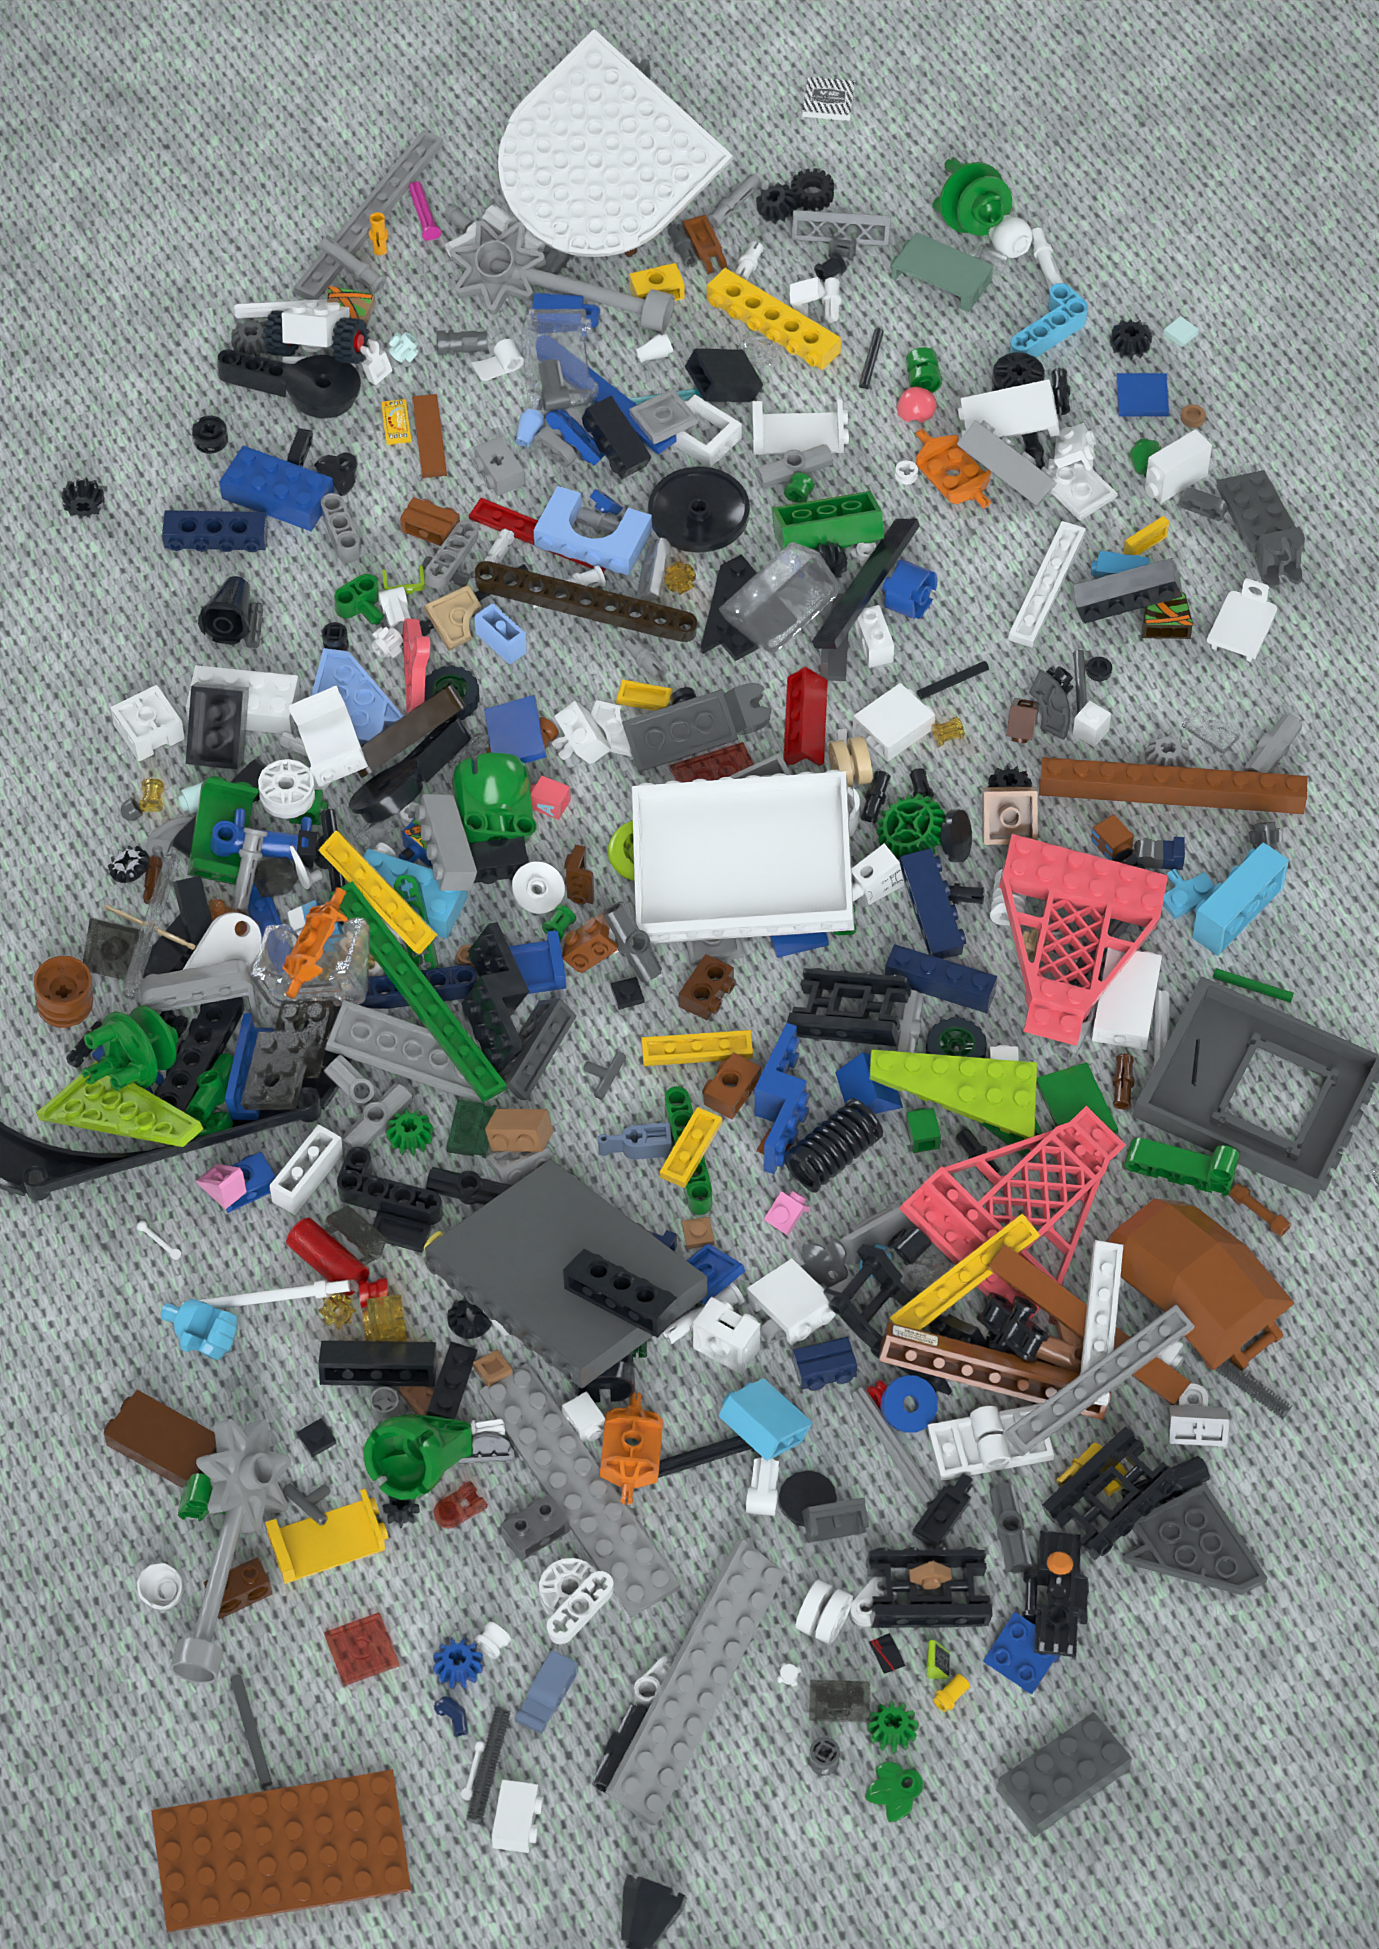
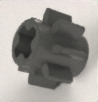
(1266, 833)

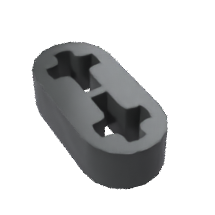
(1203, 504)

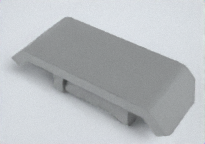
(875, 1229)

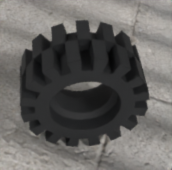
(817, 180)

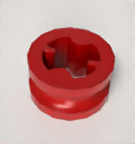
(877, 1391)

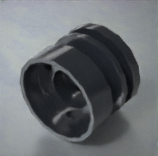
(1016, 370)
(618, 1379)

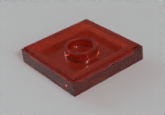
(361, 1649)

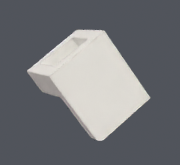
(804, 292)

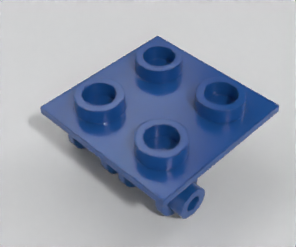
(1015, 1656)

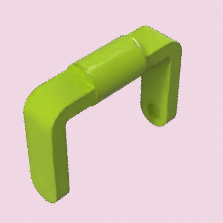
(409, 588)

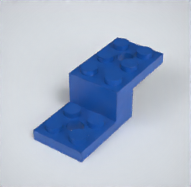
(781, 1098)

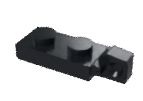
(944, 1512)

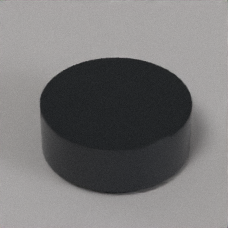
(1099, 669)

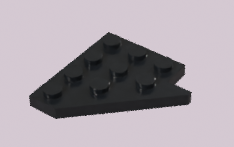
(718, 630)

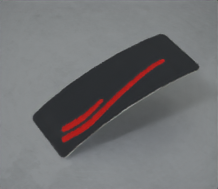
(887, 1653)

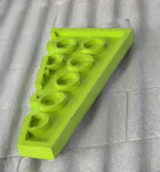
(970, 1086)
(123, 1112)

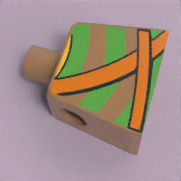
(359, 303)

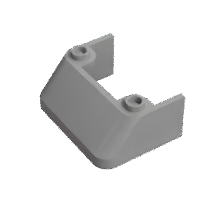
(198, 986)

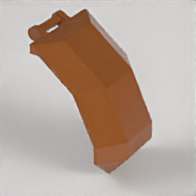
(1192, 1262)

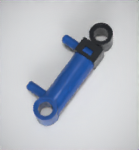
(274, 844)

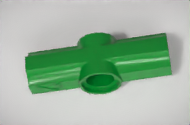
(211, 1089)

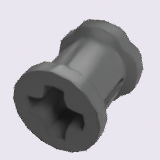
(838, 245)

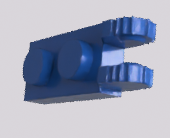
(575, 435)

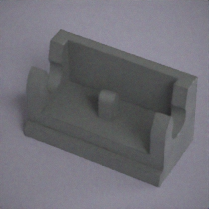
(835, 1520)

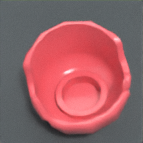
(916, 404)

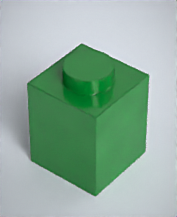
(923, 1130)

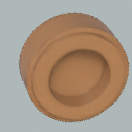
(1193, 416)

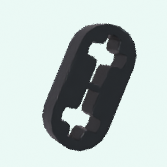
(300, 447)

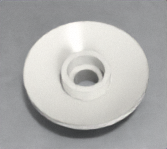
(540, 876)

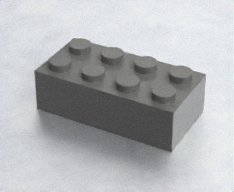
(1064, 1774)

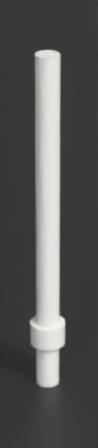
(320, 1290)

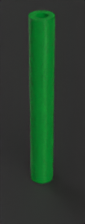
(1253, 985)

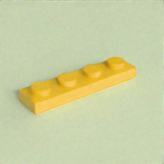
(696, 1047)

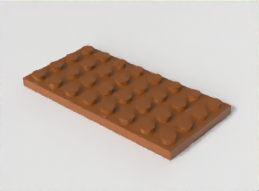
(280, 1850)

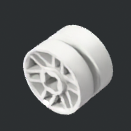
(824, 1612)

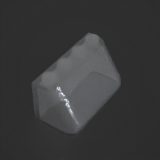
(782, 597)

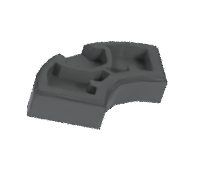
(1053, 704)

